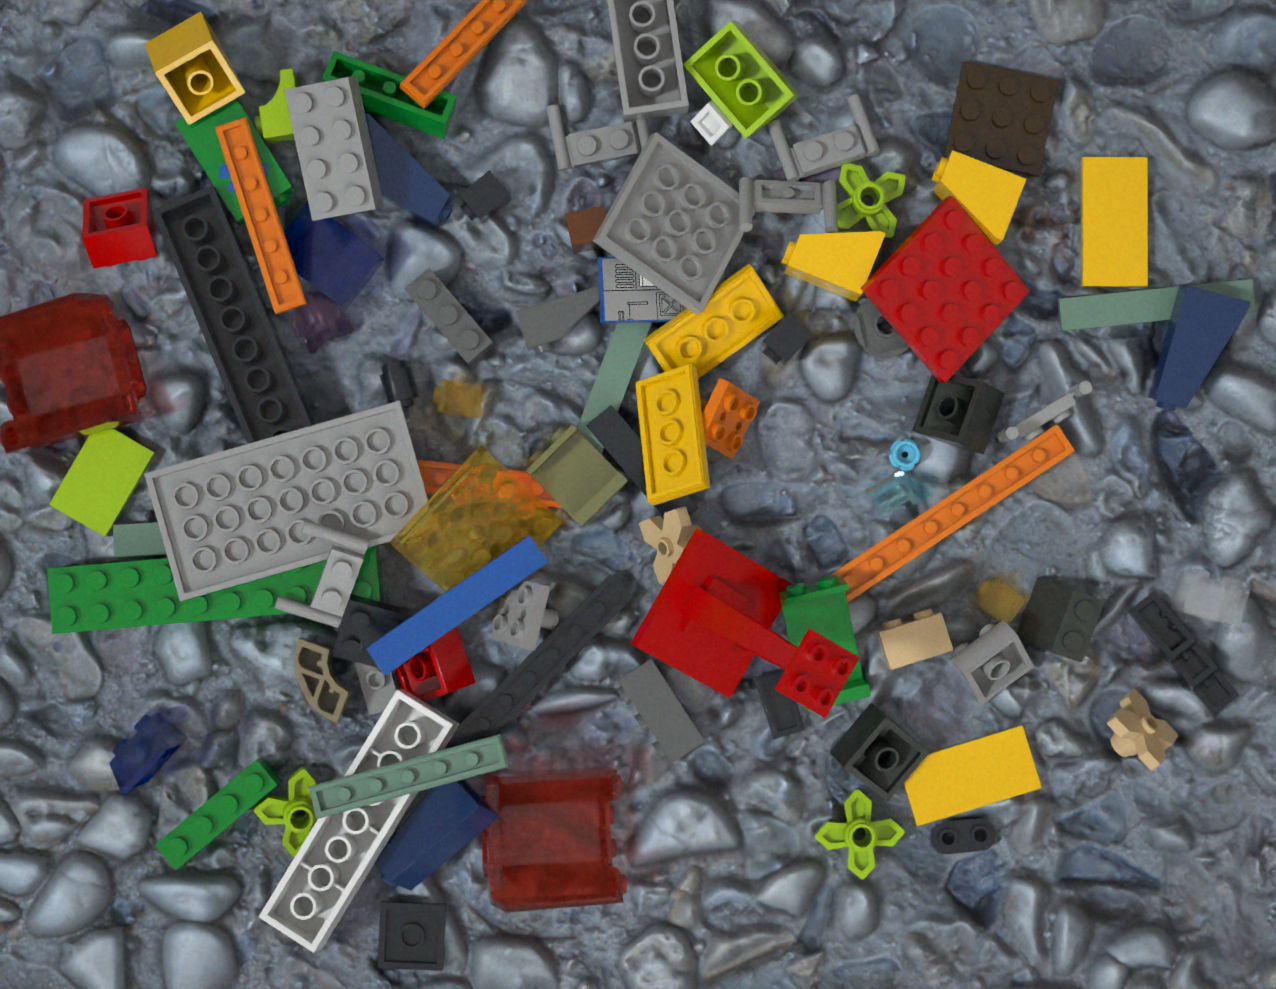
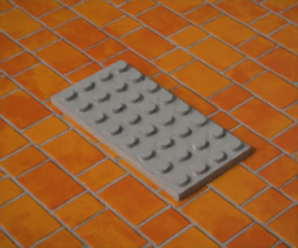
(245, 507)

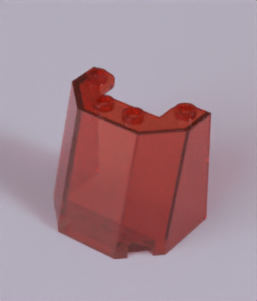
(67, 371)
(551, 839)

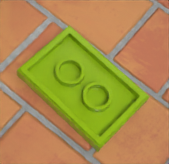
(102, 480)

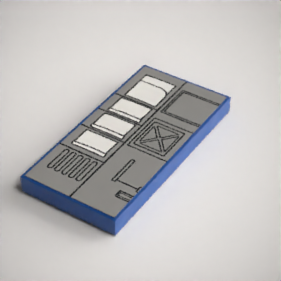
(631, 297)

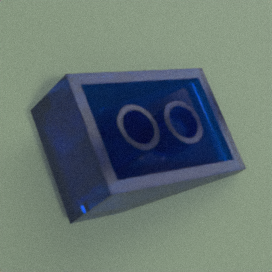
(331, 257)
(145, 752)

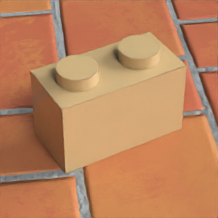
(914, 639)

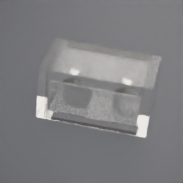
(1210, 598)

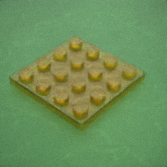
(473, 521)

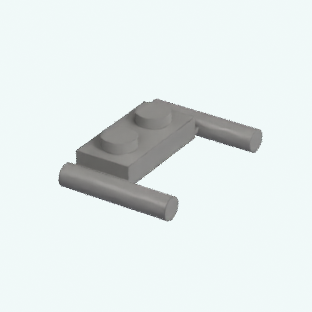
(595, 144)
(827, 149)
(787, 198)
(1056, 411)
(336, 578)

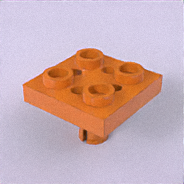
(727, 417)

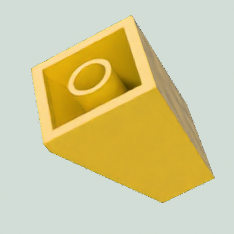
(194, 68)
(981, 190)
(834, 260)

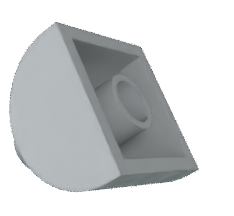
(991, 661)

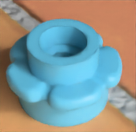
(898, 460)

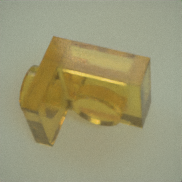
(458, 398)
(999, 599)

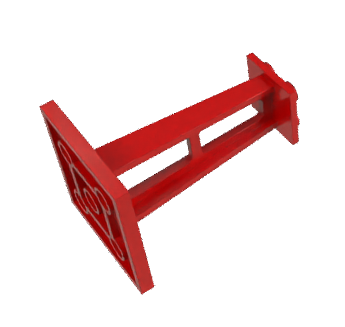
(720, 615)

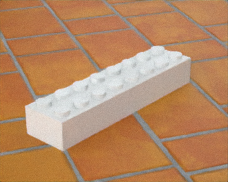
(348, 843)

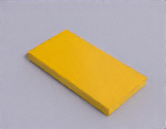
(1114, 221)
(731, 319)
(672, 434)
(971, 775)

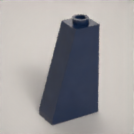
(405, 180)
(1193, 341)
(433, 833)

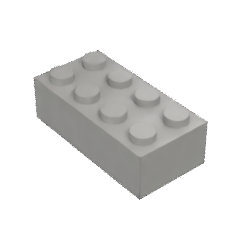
(647, 58)
(334, 148)

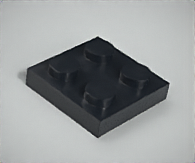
(363, 624)
(412, 935)

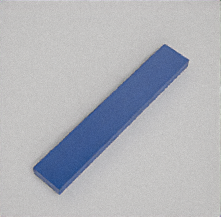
(456, 605)

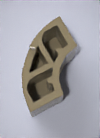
(318, 679)

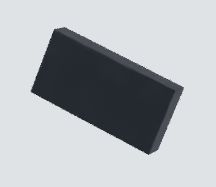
(780, 710)

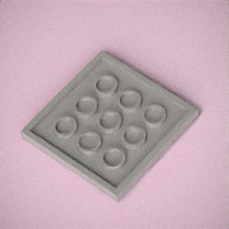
(673, 224)

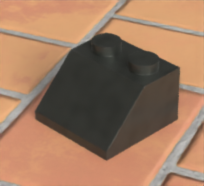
(959, 412)
(1060, 619)
(879, 752)

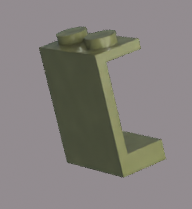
(575, 474)

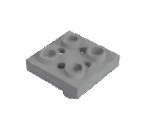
(523, 614)

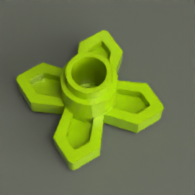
(883, 190)
(281, 810)
(860, 851)

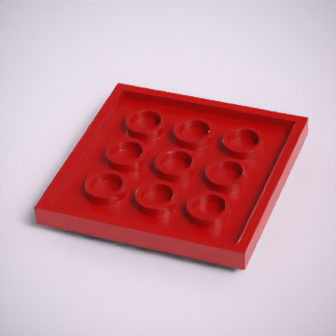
(945, 289)

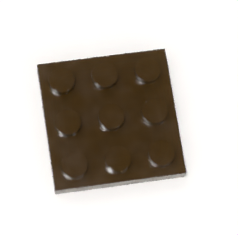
(1001, 117)

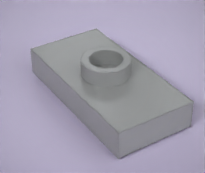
(376, 687)

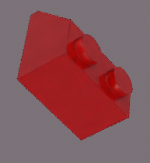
(119, 228)
(437, 668)

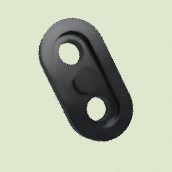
(963, 835)

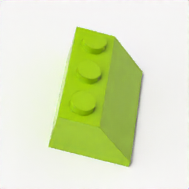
(741, 79)

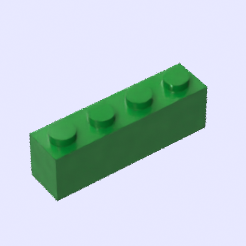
(385, 98)
(218, 813)

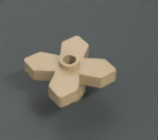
(669, 538)
(1139, 731)

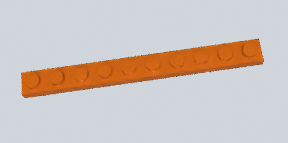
(954, 511)

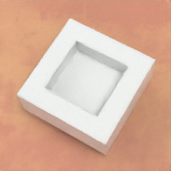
(712, 123)

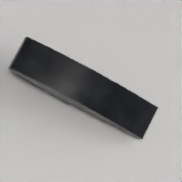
(626, 450)
(1183, 654)

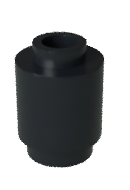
(399, 383)

